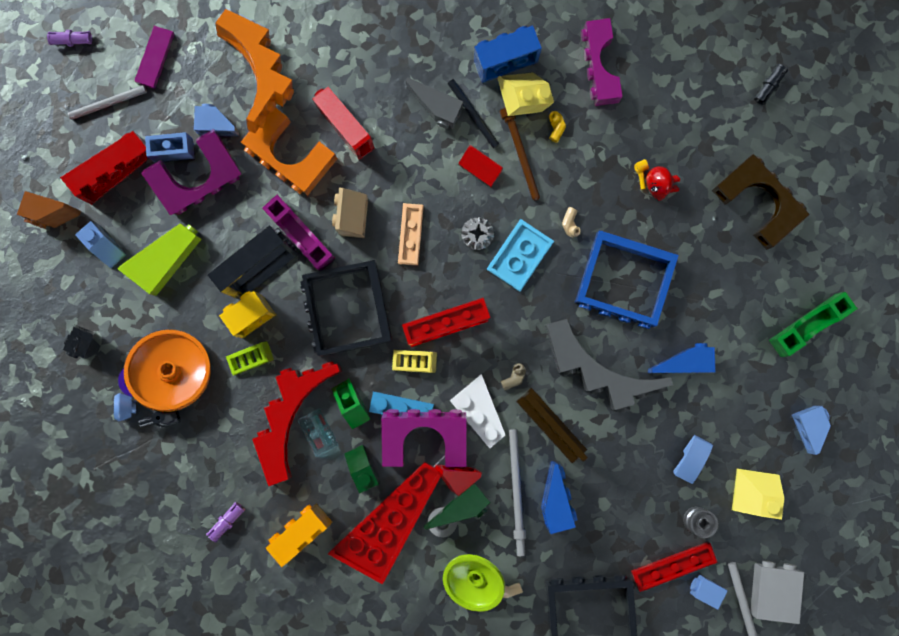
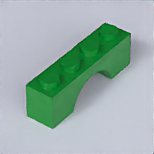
(801, 331)

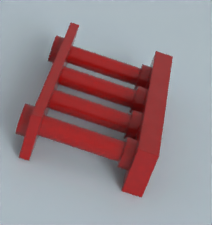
(446, 322)

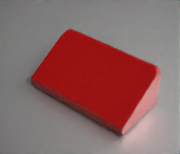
(480, 166)

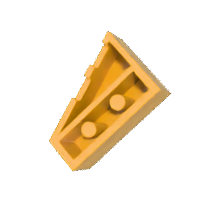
(298, 534)

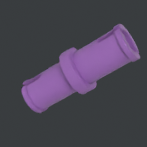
(69, 38)
(225, 522)

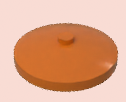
(167, 370)

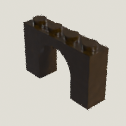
(787, 210)

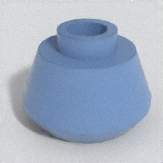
(123, 407)

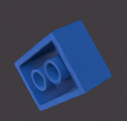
(507, 53)

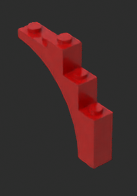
(273, 446)

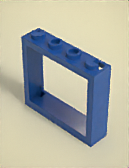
(634, 248)

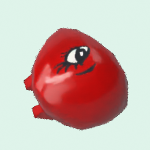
(661, 182)

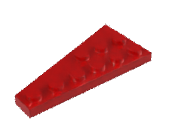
(382, 534)

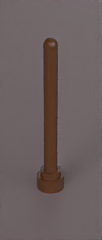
(510, 120)

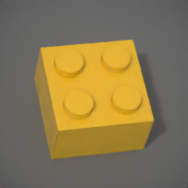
(247, 314)

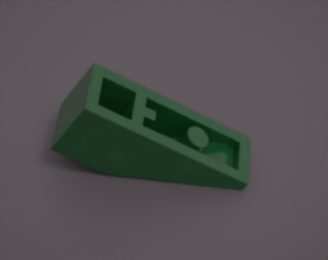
(466, 506)

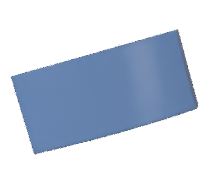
(694, 459)

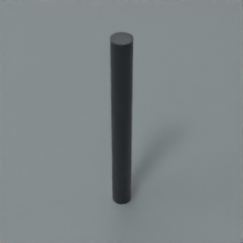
(473, 114)

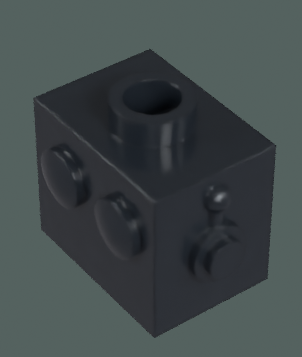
(78, 341)

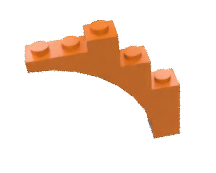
(266, 64)

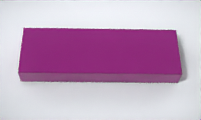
(154, 57)

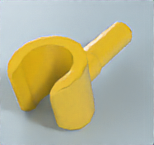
(640, 167)

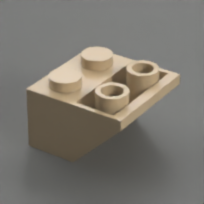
(351, 213)

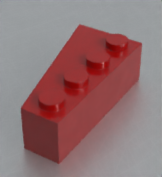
(106, 168)

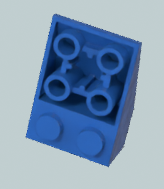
(555, 505)

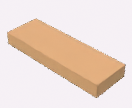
(410, 234)

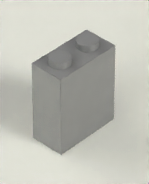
(777, 592)

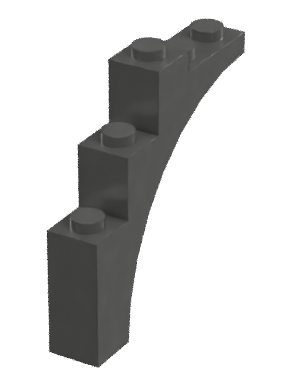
(619, 389)

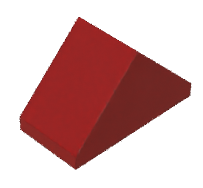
(458, 478)

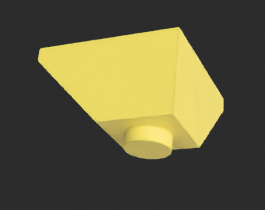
(758, 494)

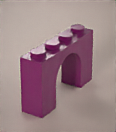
(176, 196)
(398, 424)

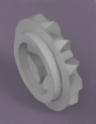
(484, 240)

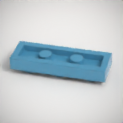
(383, 402)

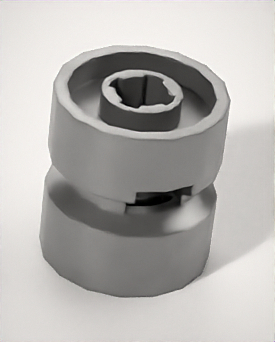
(700, 522)

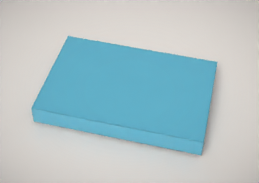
(520, 255)

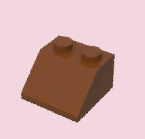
(45, 211)

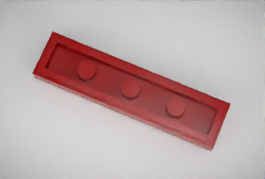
(674, 566)

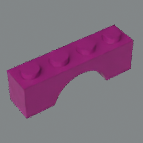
(605, 86)
(298, 233)

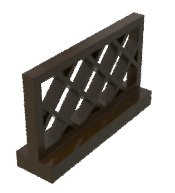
(552, 426)

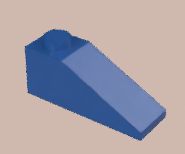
(692, 360)

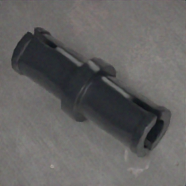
(771, 84)

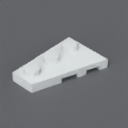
(480, 411)

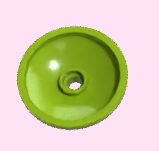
(469, 589)

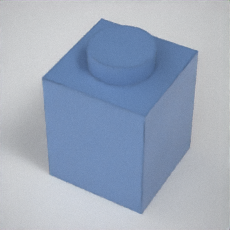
(707, 591)

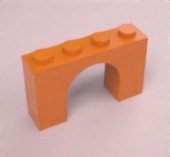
(302, 175)

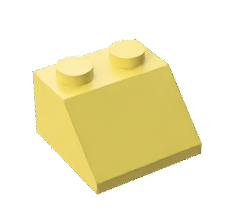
(525, 93)

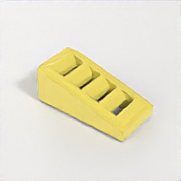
(432, 359)

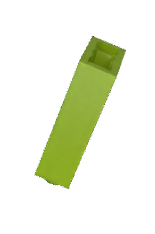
(161, 259)

